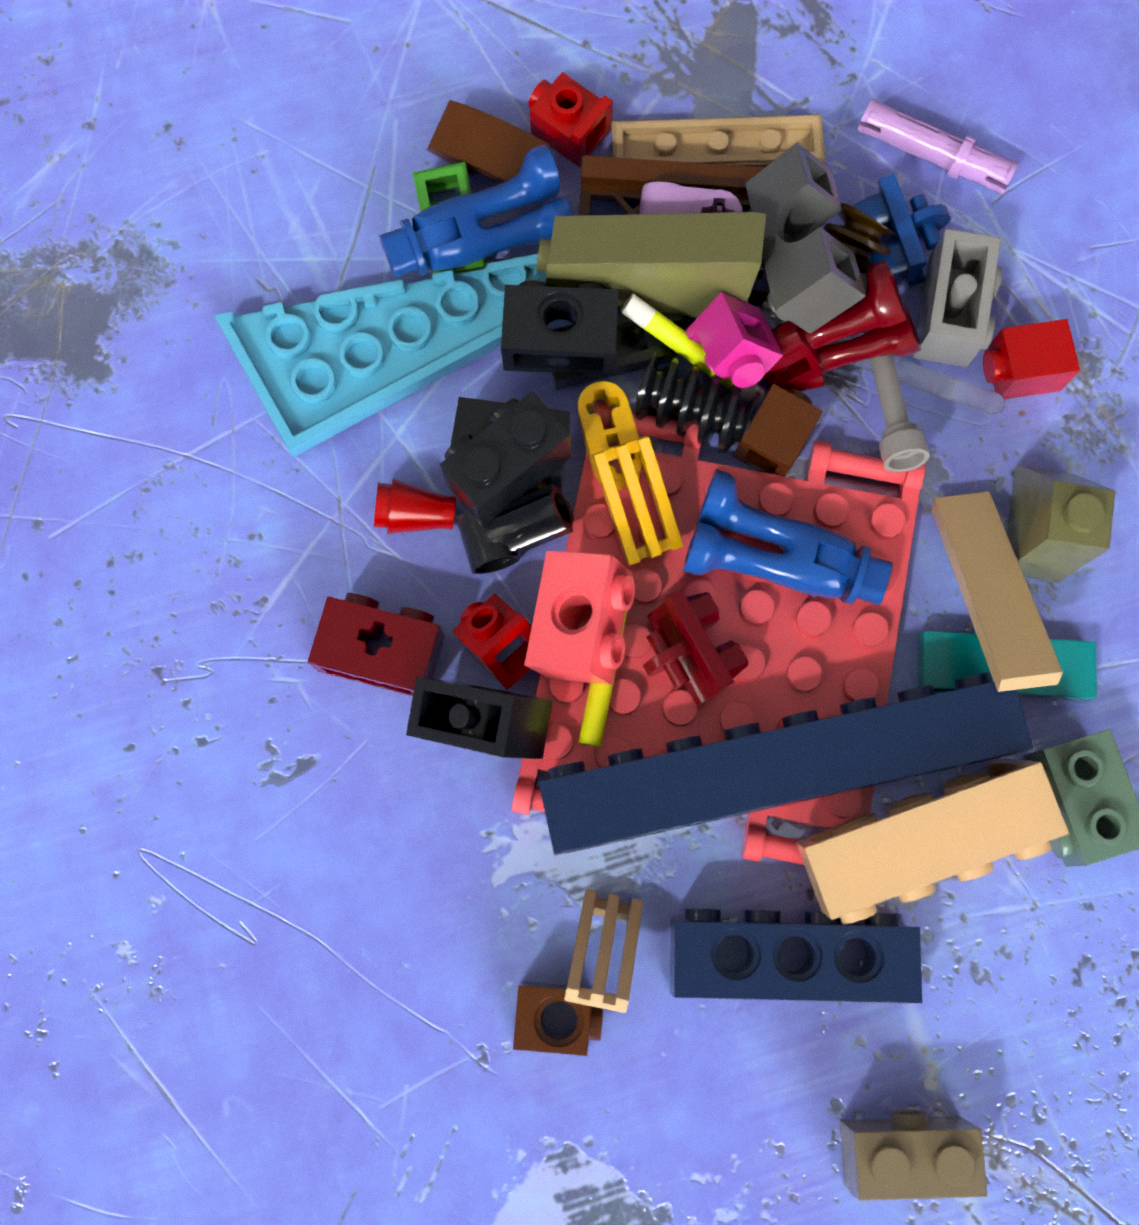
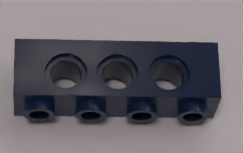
(888, 974)

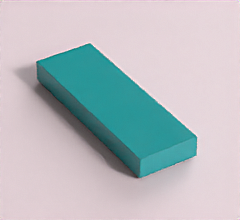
(958, 655)

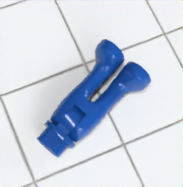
(451, 230)
(812, 557)

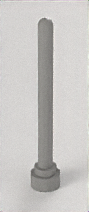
(902, 444)

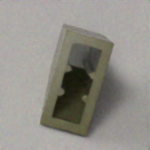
(1057, 522)

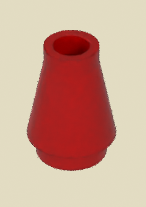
(411, 508)

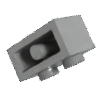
(959, 297)

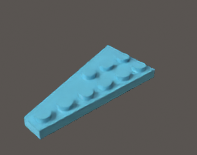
(368, 346)

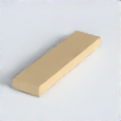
(718, 140)
(996, 593)

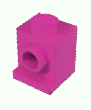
(735, 340)

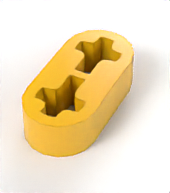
(622, 425)

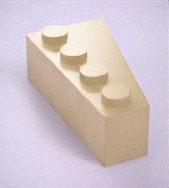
(933, 839)

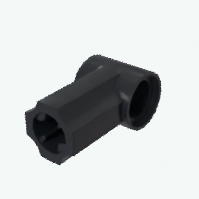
(522, 526)

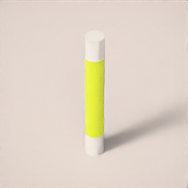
(676, 339)

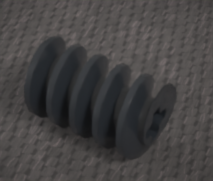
(694, 404)

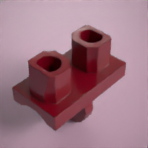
(686, 649)

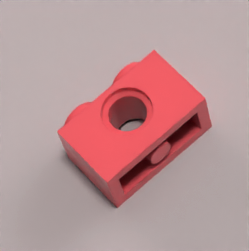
(566, 590)

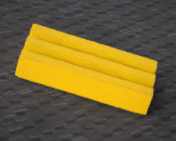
(652, 546)

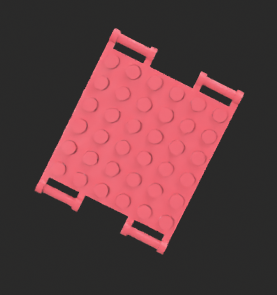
(798, 646)

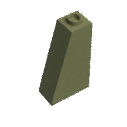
(664, 259)

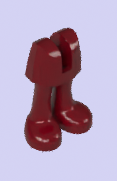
(809, 355)

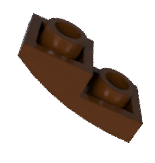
(481, 142)

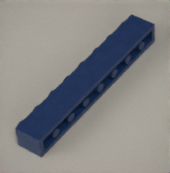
(782, 765)

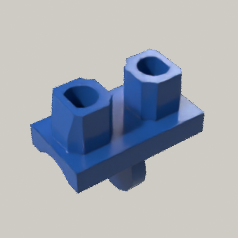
(891, 211)

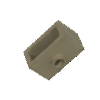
(913, 1157)

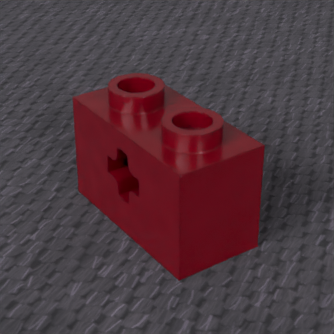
(343, 650)

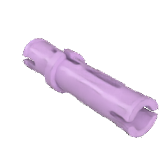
(939, 147)

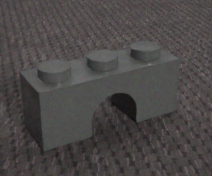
(806, 267)

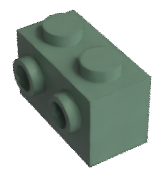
(1092, 798)

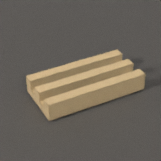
(610, 910)

